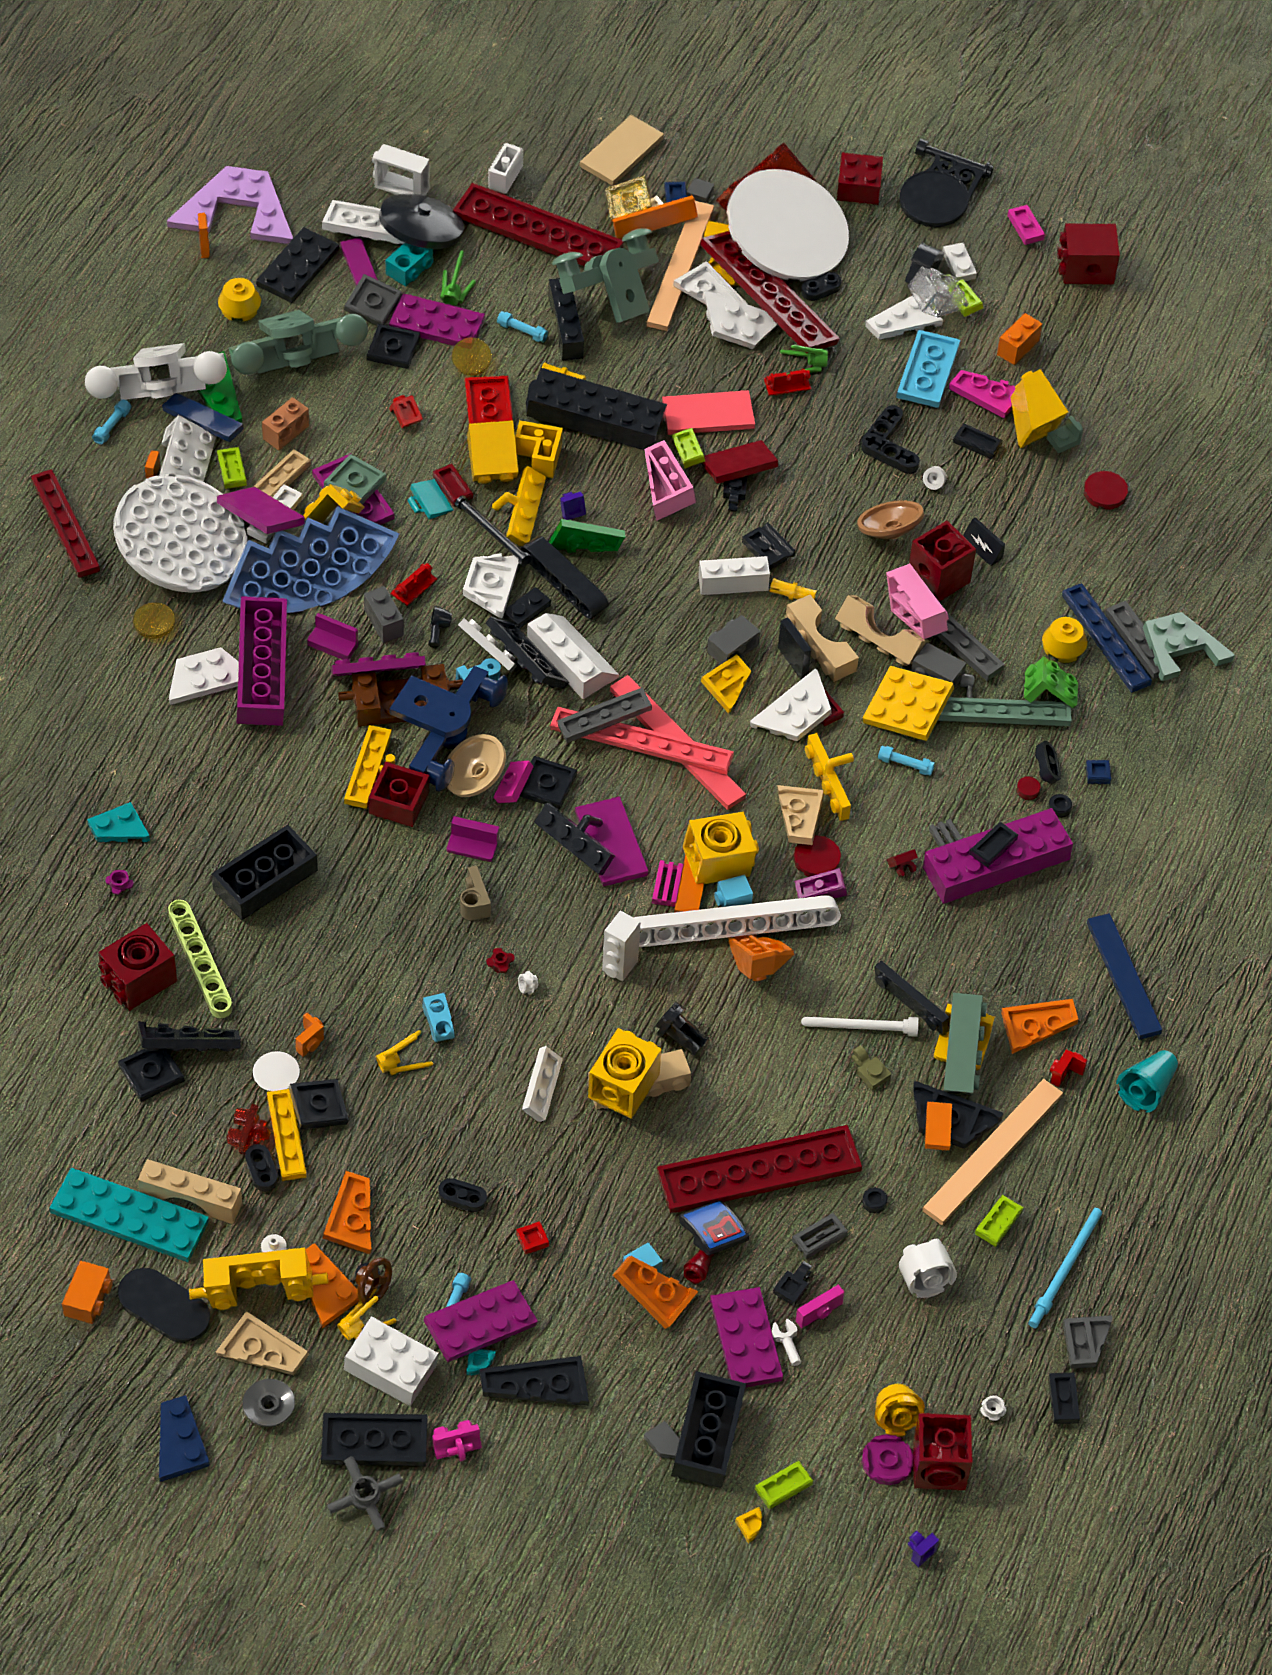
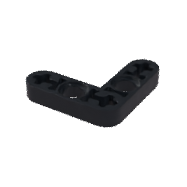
(882, 440)

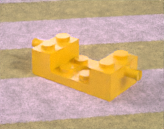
(227, 1273)

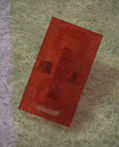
(249, 1120)

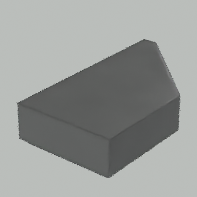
(662, 1440)

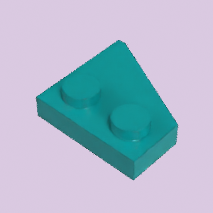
(118, 825)

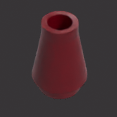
(697, 1267)

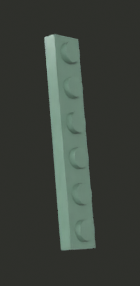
(1006, 711)

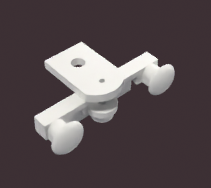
(136, 380)

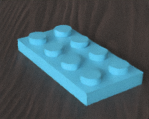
(928, 368)

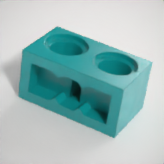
(408, 263)

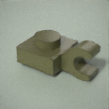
(870, 1071)

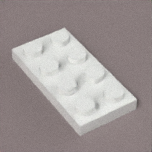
(356, 221)

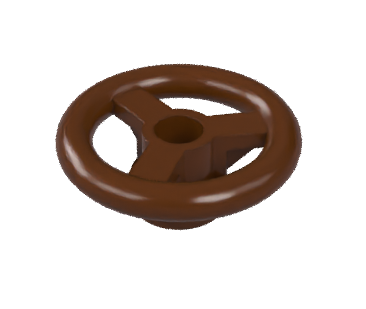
(368, 1280)

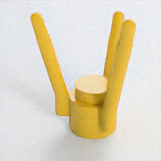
(389, 1059)
(351, 1324)

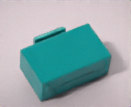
(430, 499)

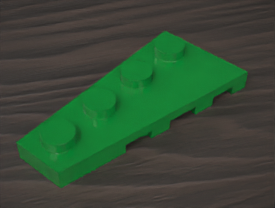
(222, 396)

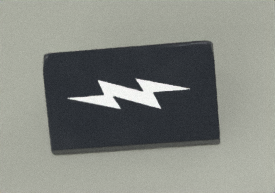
(987, 544)

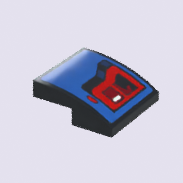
(714, 1227)

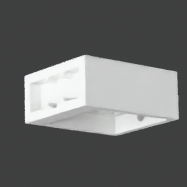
(404, 160)

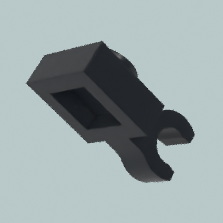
(734, 491)
(793, 1286)

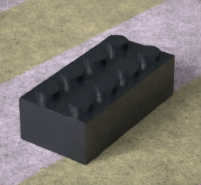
(264, 872)
(708, 1429)

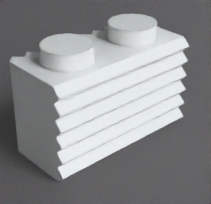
(505, 168)

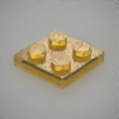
(628, 197)

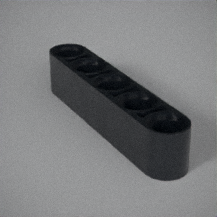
(565, 577)

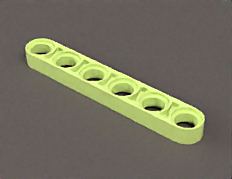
(202, 957)

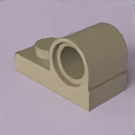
(474, 894)

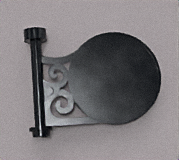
(937, 195)

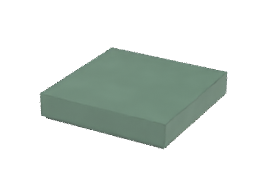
(356, 476)

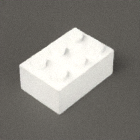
(390, 1361)

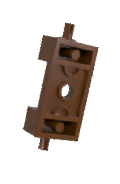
(375, 698)

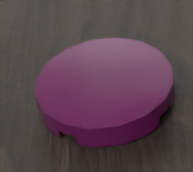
(887, 1459)

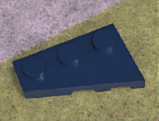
(179, 1441)

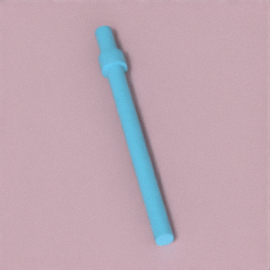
(1045, 1303)

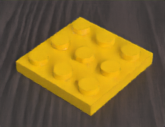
(908, 703)

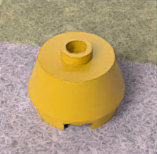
(239, 299)
(1065, 639)
(898, 1409)

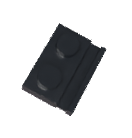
(768, 542)

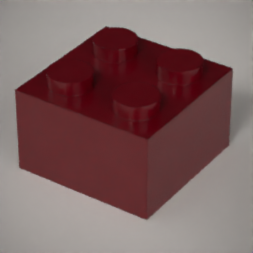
(859, 178)
(399, 794)

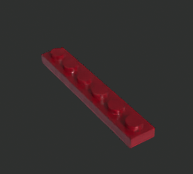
(65, 523)

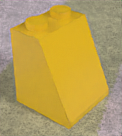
(1035, 408)
(492, 451)

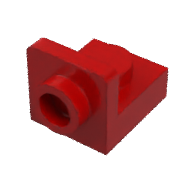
(406, 410)

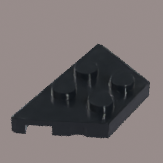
(968, 1118)

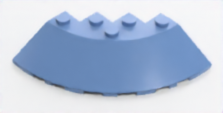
(314, 566)

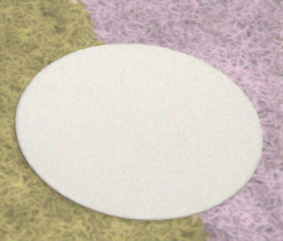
(276, 1071)

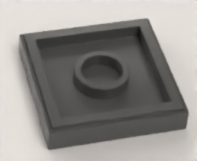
(373, 300)

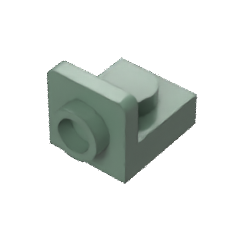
(1066, 436)

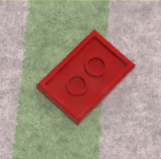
(488, 399)

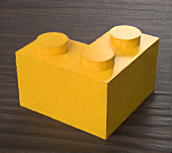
(540, 443)

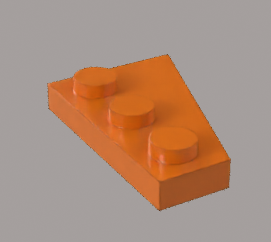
(1036, 1022)
(350, 1215)
(655, 1292)
(332, 1298)

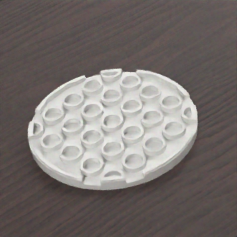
(787, 224)
(179, 533)

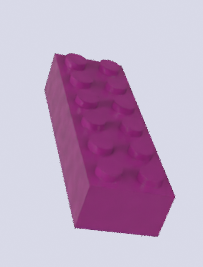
(261, 661)
(1039, 846)

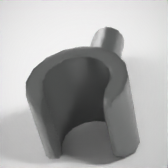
(967, 682)

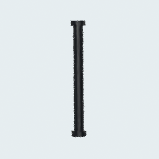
(523, 558)

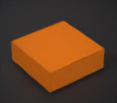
(153, 464)

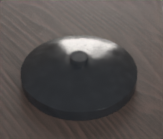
(421, 221)

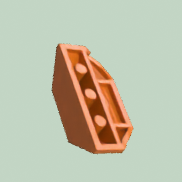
(759, 955)

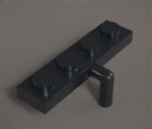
(575, 838)

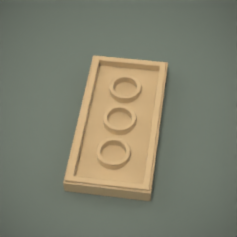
(621, 150)

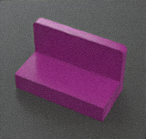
(333, 637)
(473, 839)

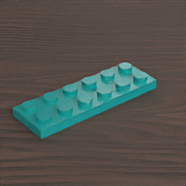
(129, 1215)

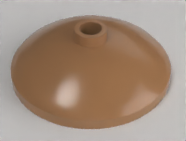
(890, 519)

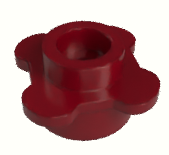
(500, 966)

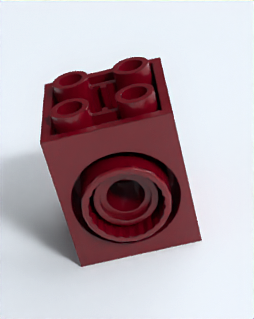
(1088, 253)
(943, 560)
(137, 967)
(942, 1451)

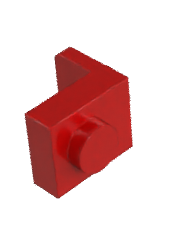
(1068, 1061)

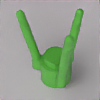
(452, 293)
(816, 357)

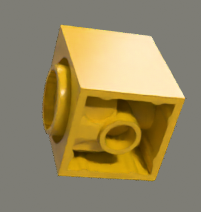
(720, 847)
(624, 1072)

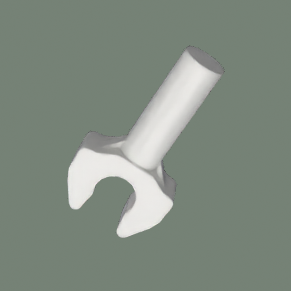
(786, 1339)

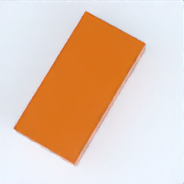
(203, 235)
(938, 1126)

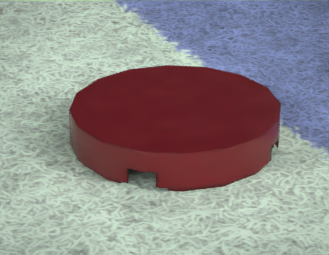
(1105, 490)
(818, 857)

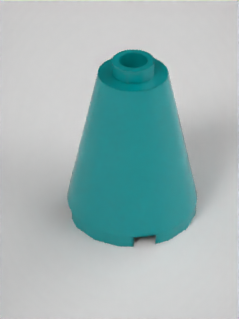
(1147, 1081)

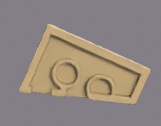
(800, 812)
(262, 1346)

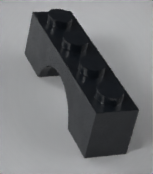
(568, 323)

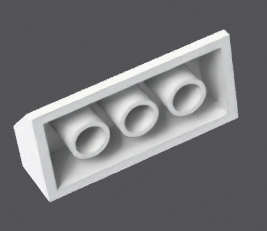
(571, 654)

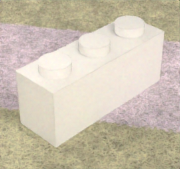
(734, 575)
(621, 946)

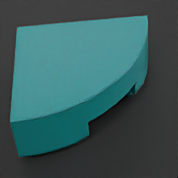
(478, 1360)

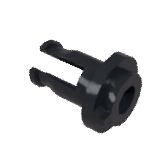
(680, 1029)

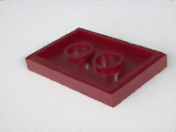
(739, 461)

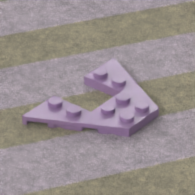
(241, 188)

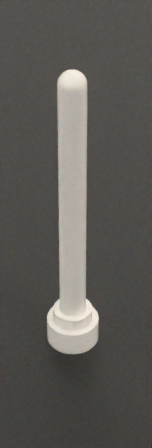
(908, 1026)

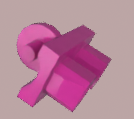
(456, 1442)

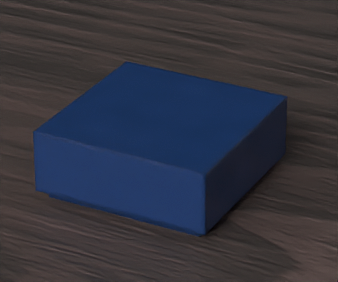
(1098, 771)

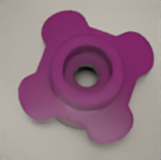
(119, 876)

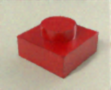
(532, 1237)

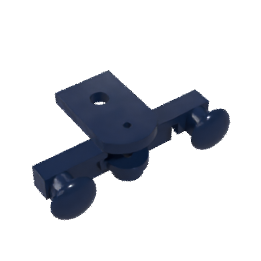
(445, 717)

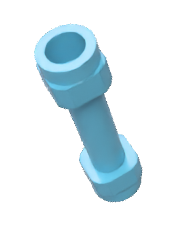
(506, 319)
(121, 409)
(886, 754)
(460, 1286)

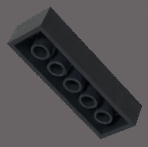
(596, 409)

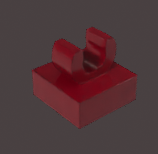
(901, 860)

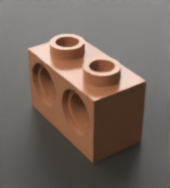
(285, 423)

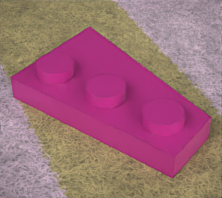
(984, 392)

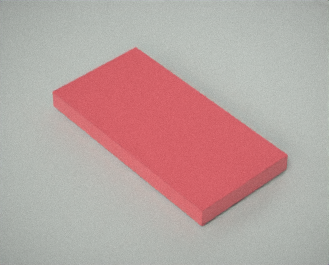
(709, 412)

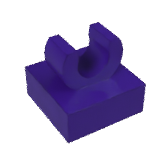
(572, 505)
(922, 1548)

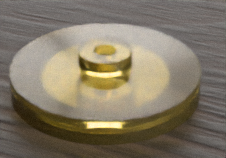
(471, 356)
(154, 620)

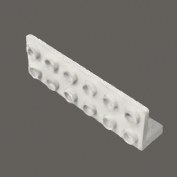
(187, 449)

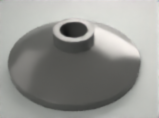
(265, 1393)

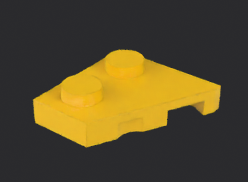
(727, 681)

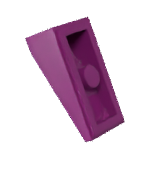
(823, 884)

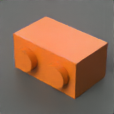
(1019, 338)
(86, 1292)

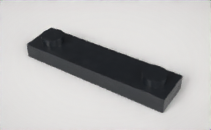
(911, 997)

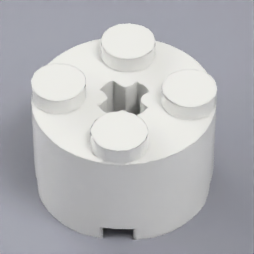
(927, 1268)

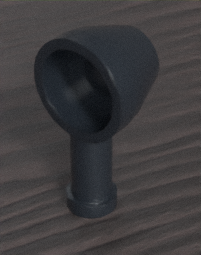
(440, 619)

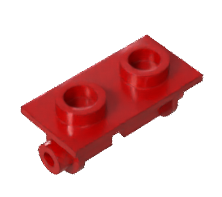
(787, 383)
(414, 584)

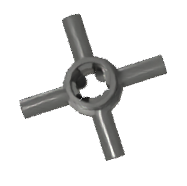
(369, 1485)

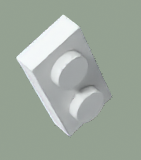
(959, 262)

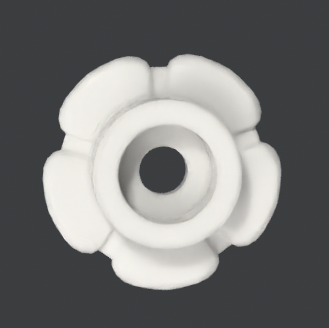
(527, 982)
(997, 1403)

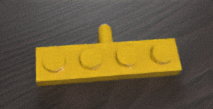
(525, 506)
(368, 766)
(824, 769)

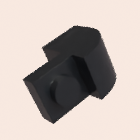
(925, 257)

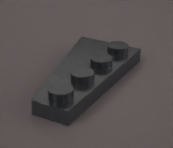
(187, 1037)
(542, 1381)

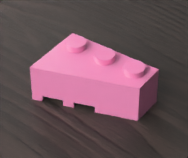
(668, 482)
(915, 602)

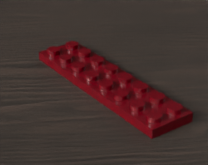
(532, 224)
(771, 294)
(759, 1168)

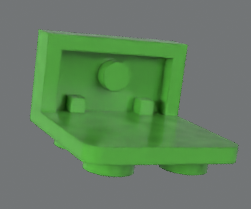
(1050, 676)

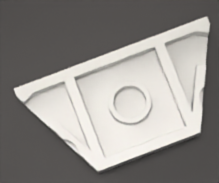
(737, 320)
(491, 582)
(203, 675)
(796, 710)

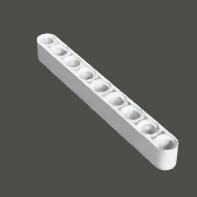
(745, 921)

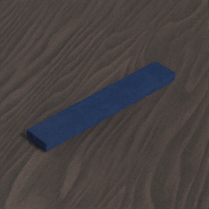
(1106, 638)
(1124, 976)

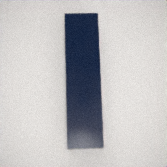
(203, 416)

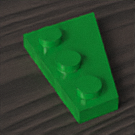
(579, 535)

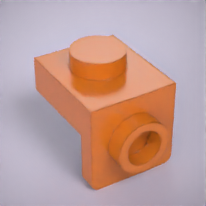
(310, 1039)

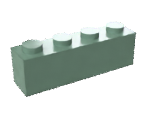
(963, 1044)

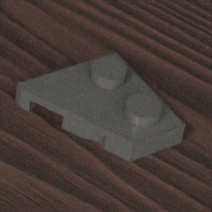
(1085, 1339)

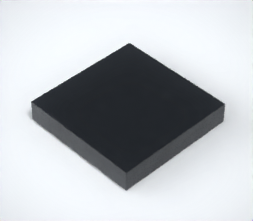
(393, 346)
(794, 648)
(548, 782)
(150, 1072)
(318, 1104)

